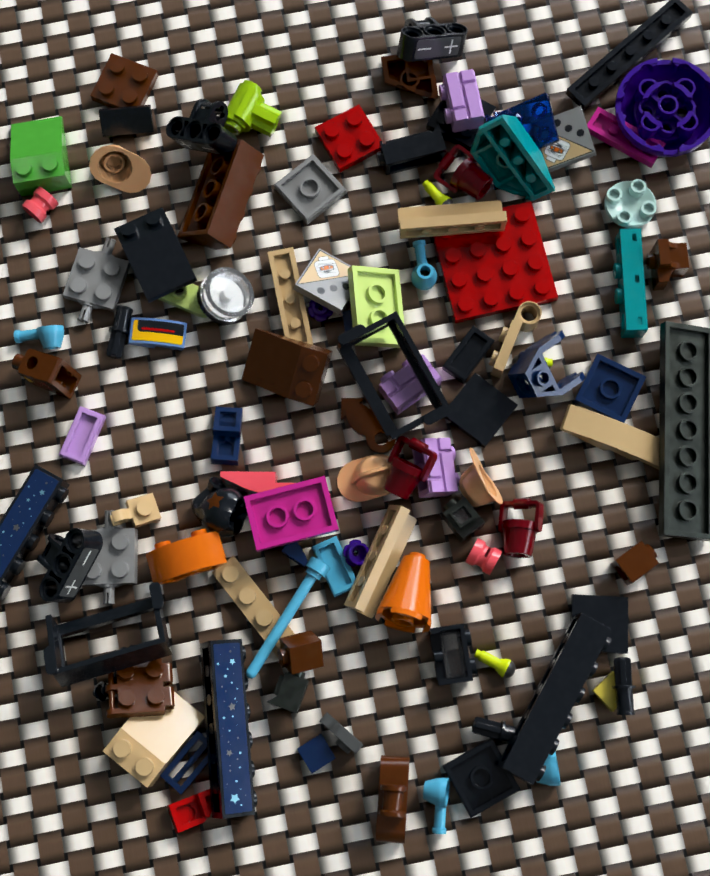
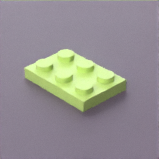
(372, 297)

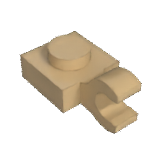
(139, 510)

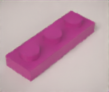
(605, 128)

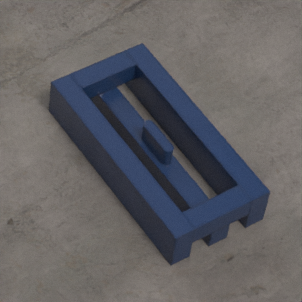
(174, 781)

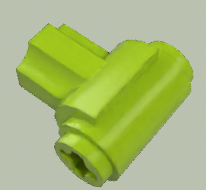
(249, 111)

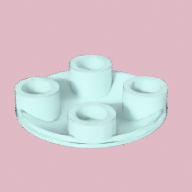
(630, 203)

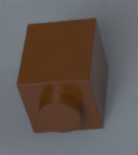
(635, 562)
(300, 652)

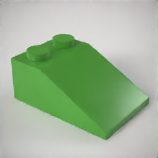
(39, 156)

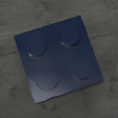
(609, 388)

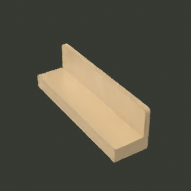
(451, 219)
(381, 561)

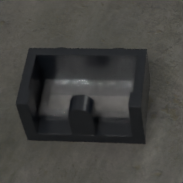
(451, 654)

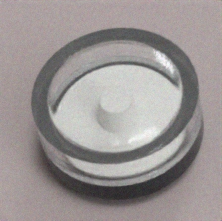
(225, 295)

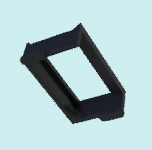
(415, 360)
(110, 662)

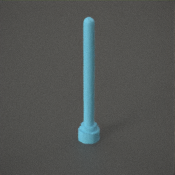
(315, 570)

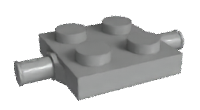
(96, 279)
(116, 561)

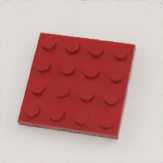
(496, 269)

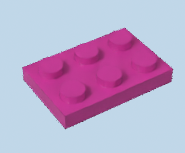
(291, 513)

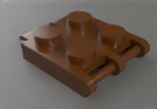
(141, 690)

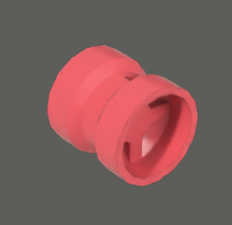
(40, 204)
(483, 556)

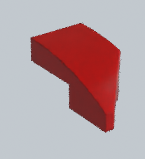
(190, 811)

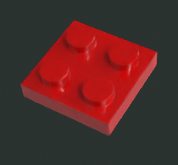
(348, 138)

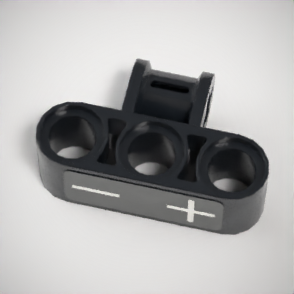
(431, 40)
(203, 129)
(68, 563)

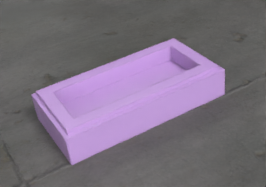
(82, 436)

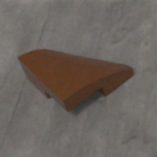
(410, 76)

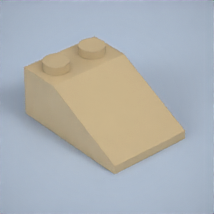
(151, 742)

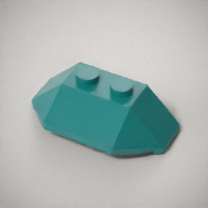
(512, 158)

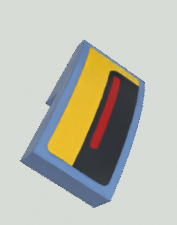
(157, 332)

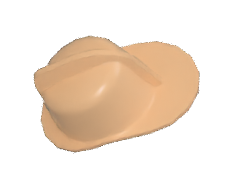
(120, 168)
(364, 478)
(477, 485)

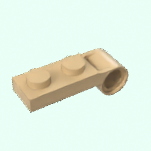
(509, 335)

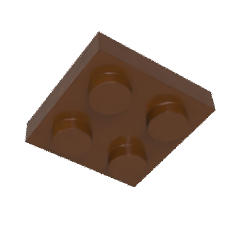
(124, 83)

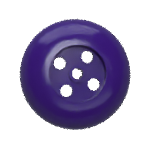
(681, 87)

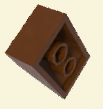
(286, 366)

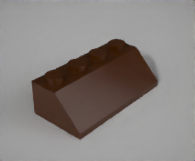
(221, 197)

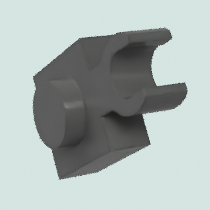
(346, 740)

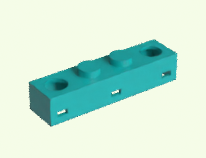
(631, 283)

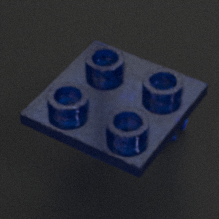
(536, 118)

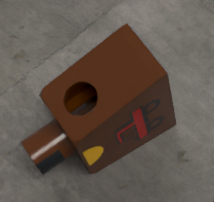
(47, 372)

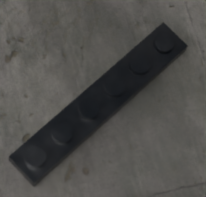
(628, 53)

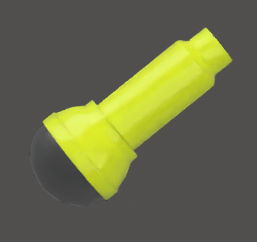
(436, 195)
(504, 667)

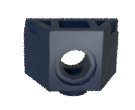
(532, 364)

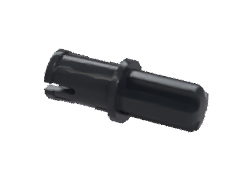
(119, 332)
(623, 686)
(493, 729)

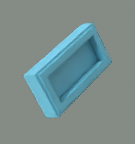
(340, 576)

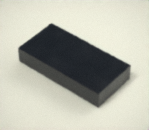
(126, 120)
(468, 354)

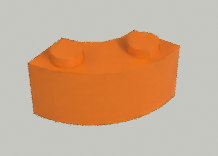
(186, 557)

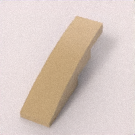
(611, 435)

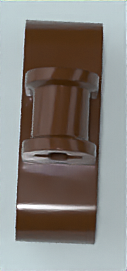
(392, 799)

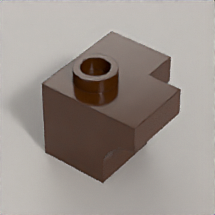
(666, 262)

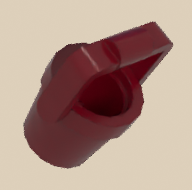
(468, 176)
(405, 475)
(518, 533)

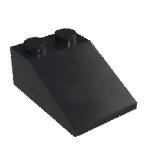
(155, 254)

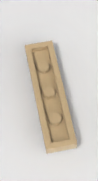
(290, 302)
(249, 599)

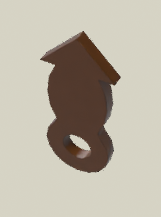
(364, 423)

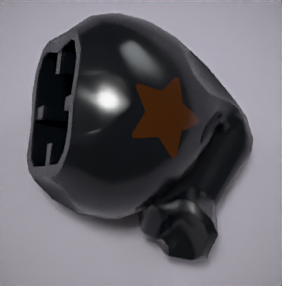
(220, 508)

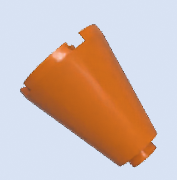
(408, 596)

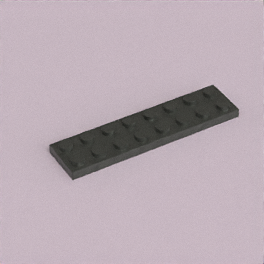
(684, 432)

